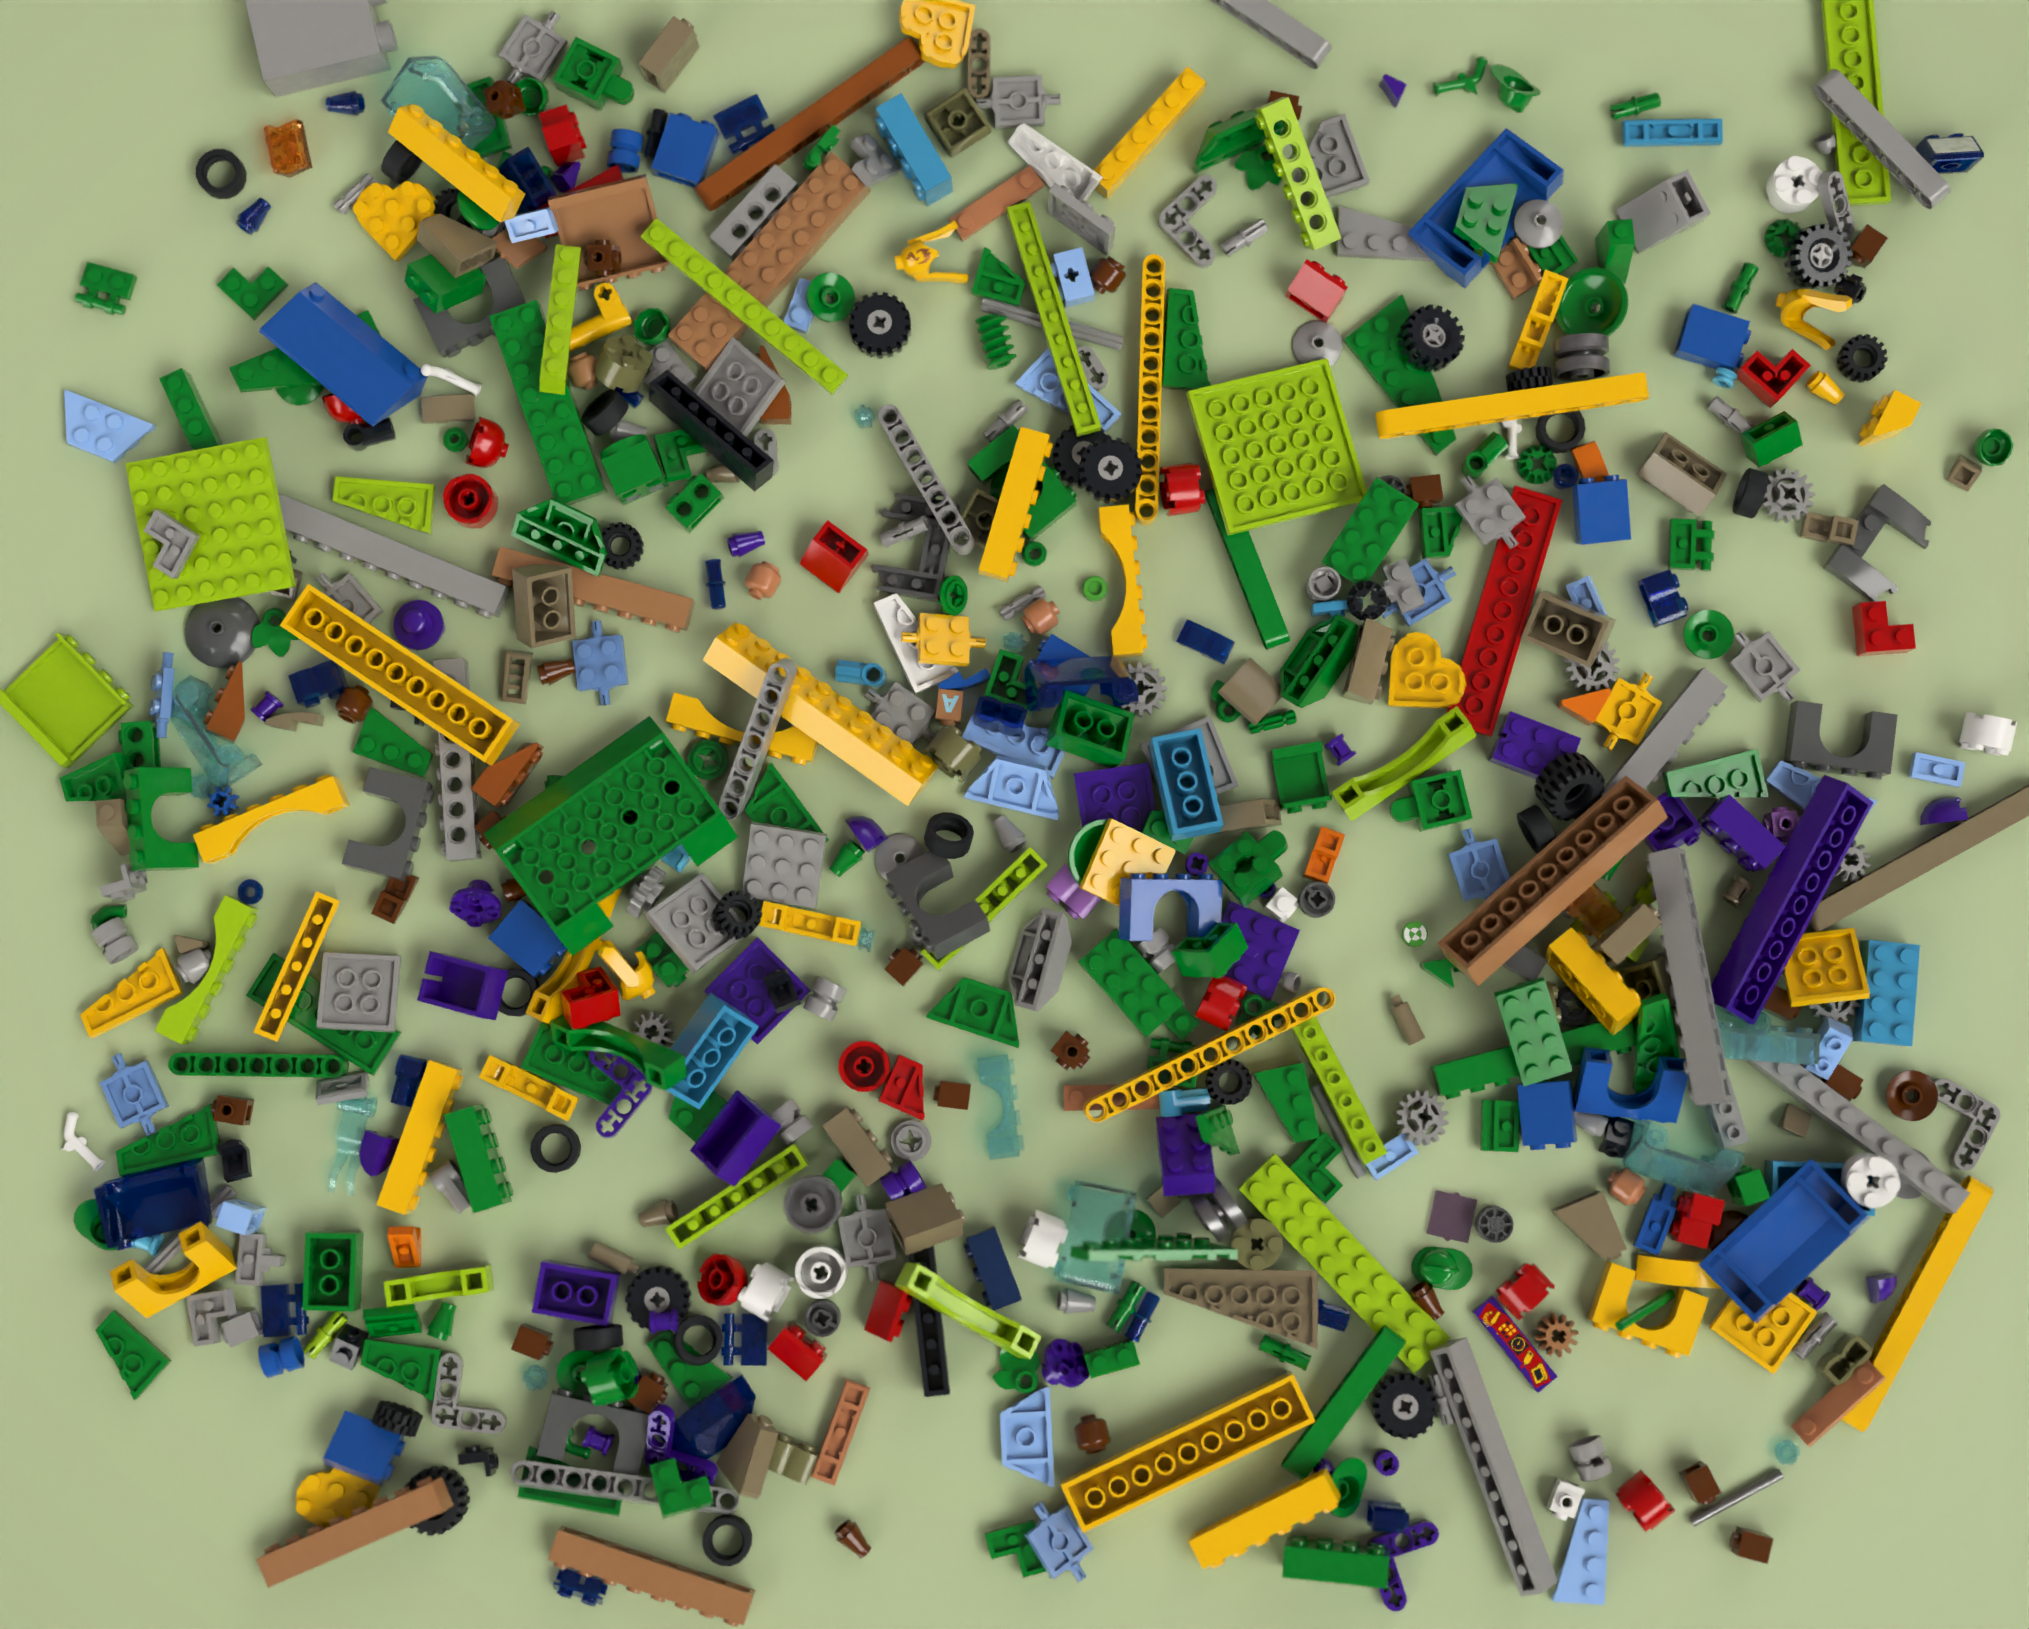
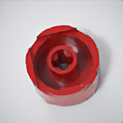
(470, 487)
(1181, 489)
(1221, 1001)
(853, 1056)
(1525, 1290)
(1646, 1501)

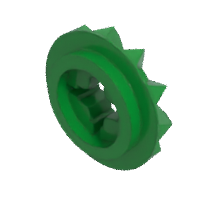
(1776, 229)
(1539, 475)
(957, 587)
(705, 748)

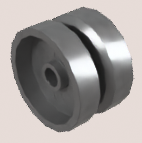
(1581, 356)
(798, 1208)
(1214, 1210)

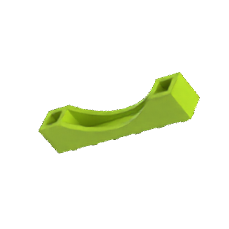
(560, 319)
(1438, 742)
(231, 924)
(983, 1321)

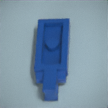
(1656, 1220)

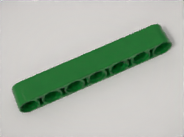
(1251, 580)
(247, 1060)
(1343, 1402)

